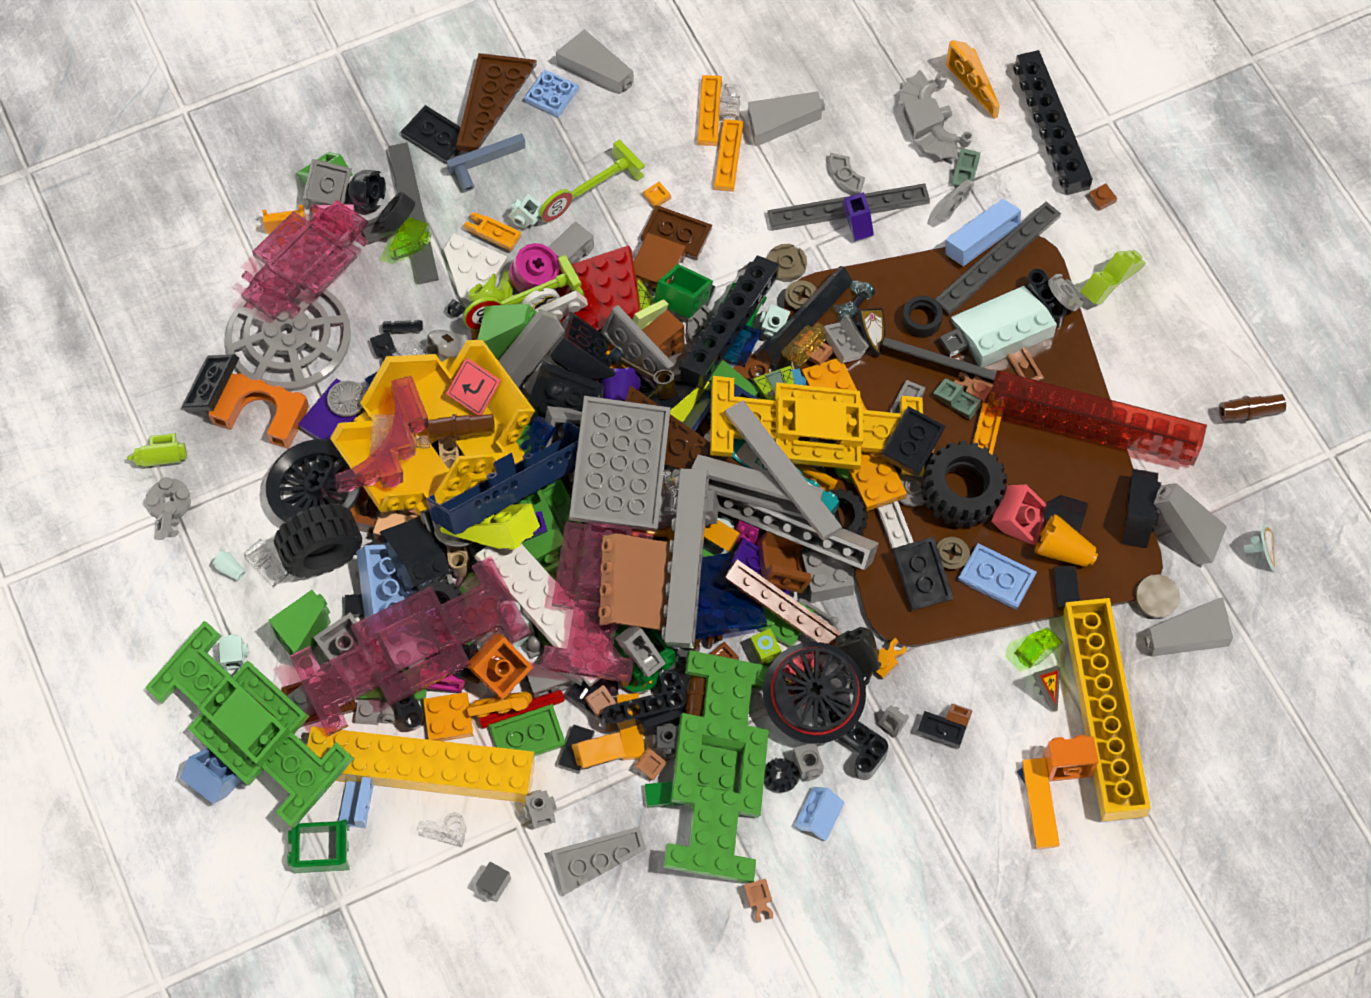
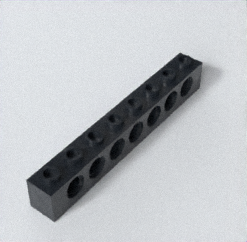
(1033, 64)
(729, 322)

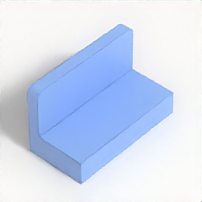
(357, 802)
(820, 812)

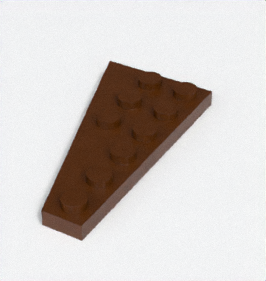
(492, 89)
(682, 441)

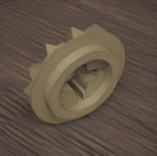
(797, 288)
(961, 549)

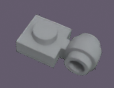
(370, 711)

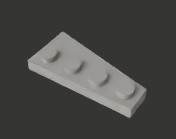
(592, 858)

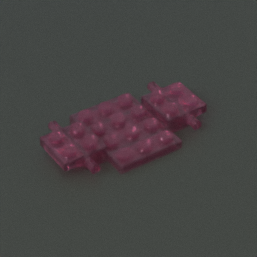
(303, 257)

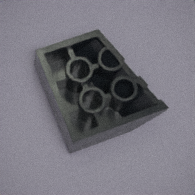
(582, 349)

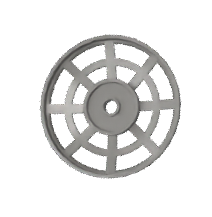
(291, 343)

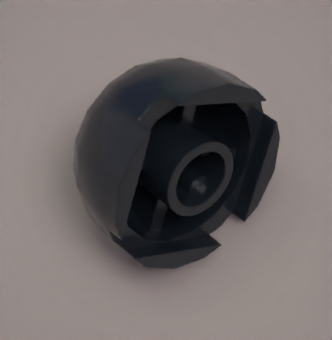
(367, 189)

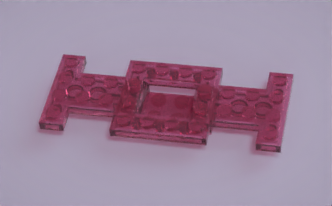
(579, 589)
(405, 636)

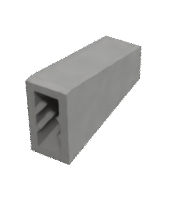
(595, 62)
(783, 115)
(1191, 523)
(1192, 631)

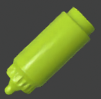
(160, 453)

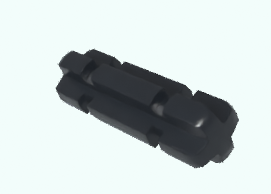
(402, 326)

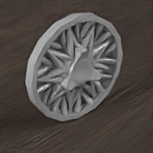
(345, 398)
(913, 488)

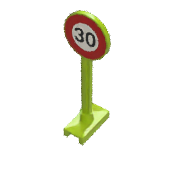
(562, 199)
(474, 312)

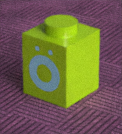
(765, 647)

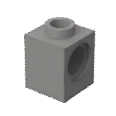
(808, 752)

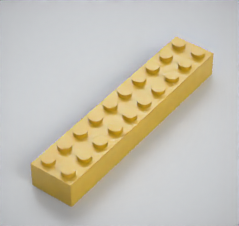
(1106, 709)
(431, 764)

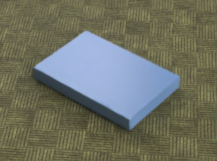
(997, 576)

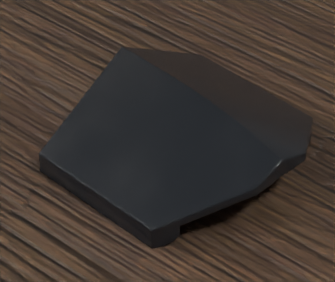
(1067, 508)

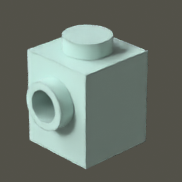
(232, 652)

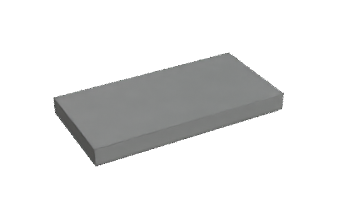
(634, 343)

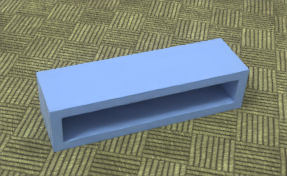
(983, 232)

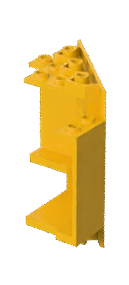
(426, 472)

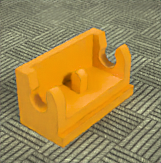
(272, 220)
(598, 750)

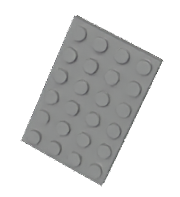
(620, 463)

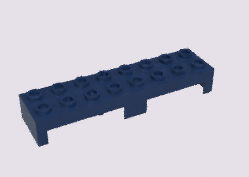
(508, 484)

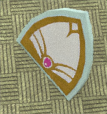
(1266, 545)

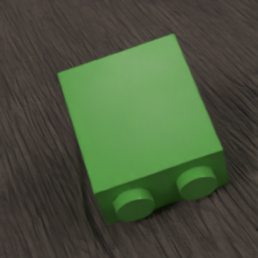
(503, 325)
(301, 622)

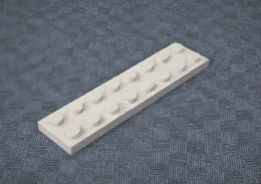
(534, 592)

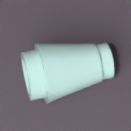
(228, 565)

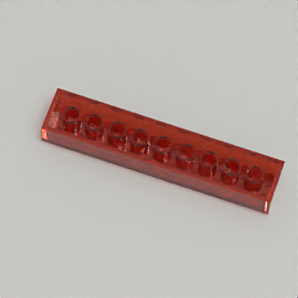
(1096, 418)

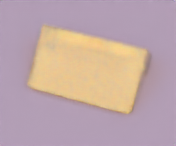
(805, 344)

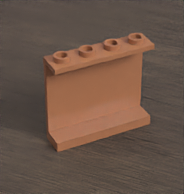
(634, 581)

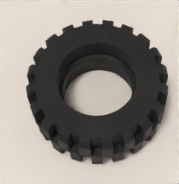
(970, 460)
(317, 540)

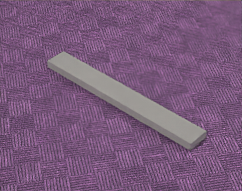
(783, 470)

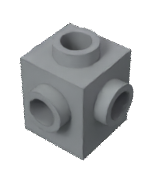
(539, 808)

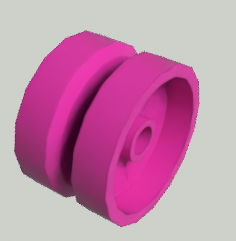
(533, 267)

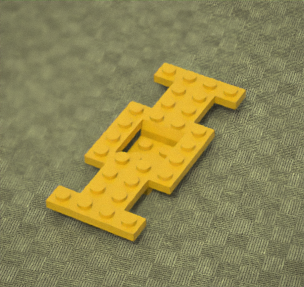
(809, 413)

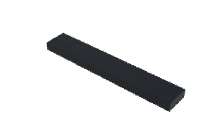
(808, 314)

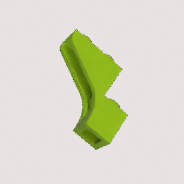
(1118, 269)

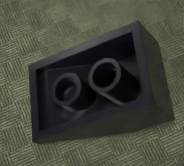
(414, 554)

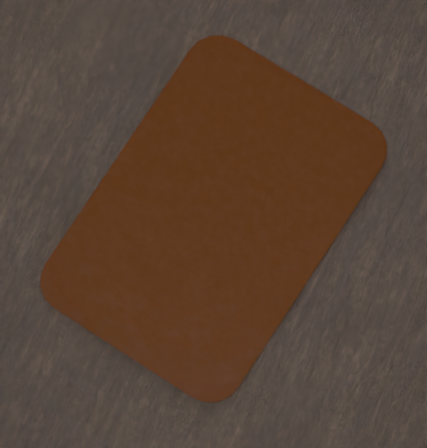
(1031, 455)

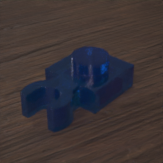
(539, 433)

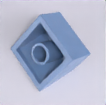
(209, 776)

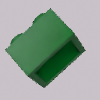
(685, 293)

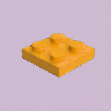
(448, 717)

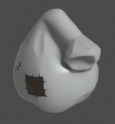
(444, 343)

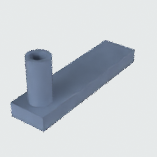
(483, 155)

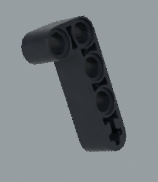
(614, 721)
(864, 746)

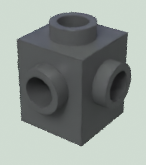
(666, 740)

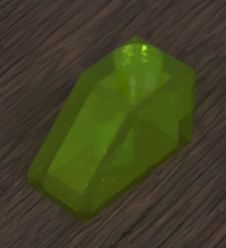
(410, 239)
(1037, 647)

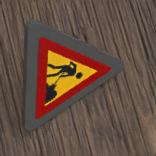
(1048, 682)

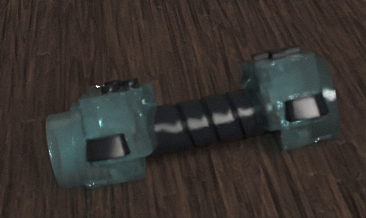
(864, 291)

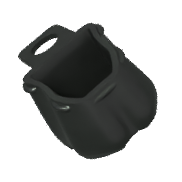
(862, 649)

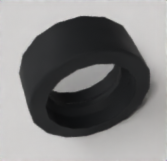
(397, 211)
(917, 329)

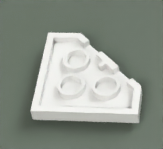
(471, 264)

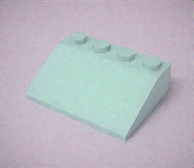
(1004, 326)

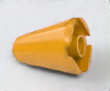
(1065, 543)

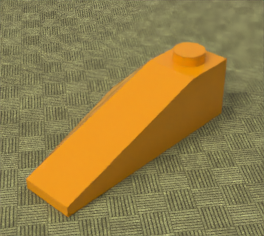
(967, 67)

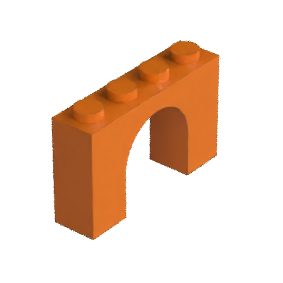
(243, 390)

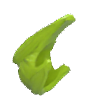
(501, 292)

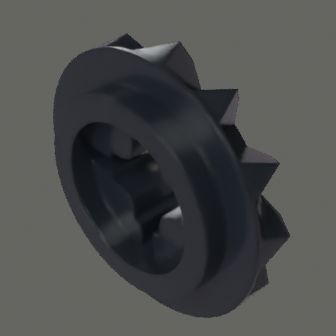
(781, 785)

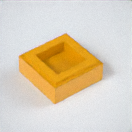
(657, 194)

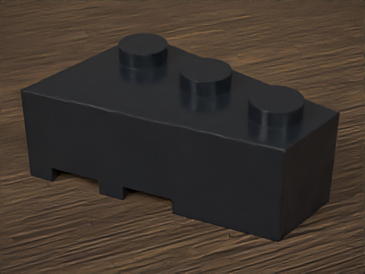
(1140, 507)

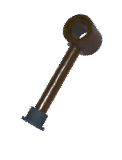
(662, 380)

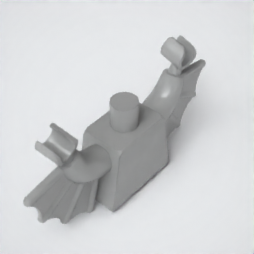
(926, 119)

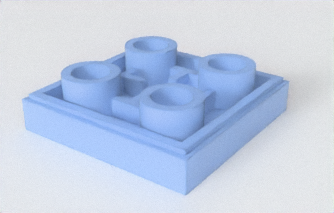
(551, 93)

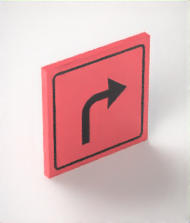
(473, 387)

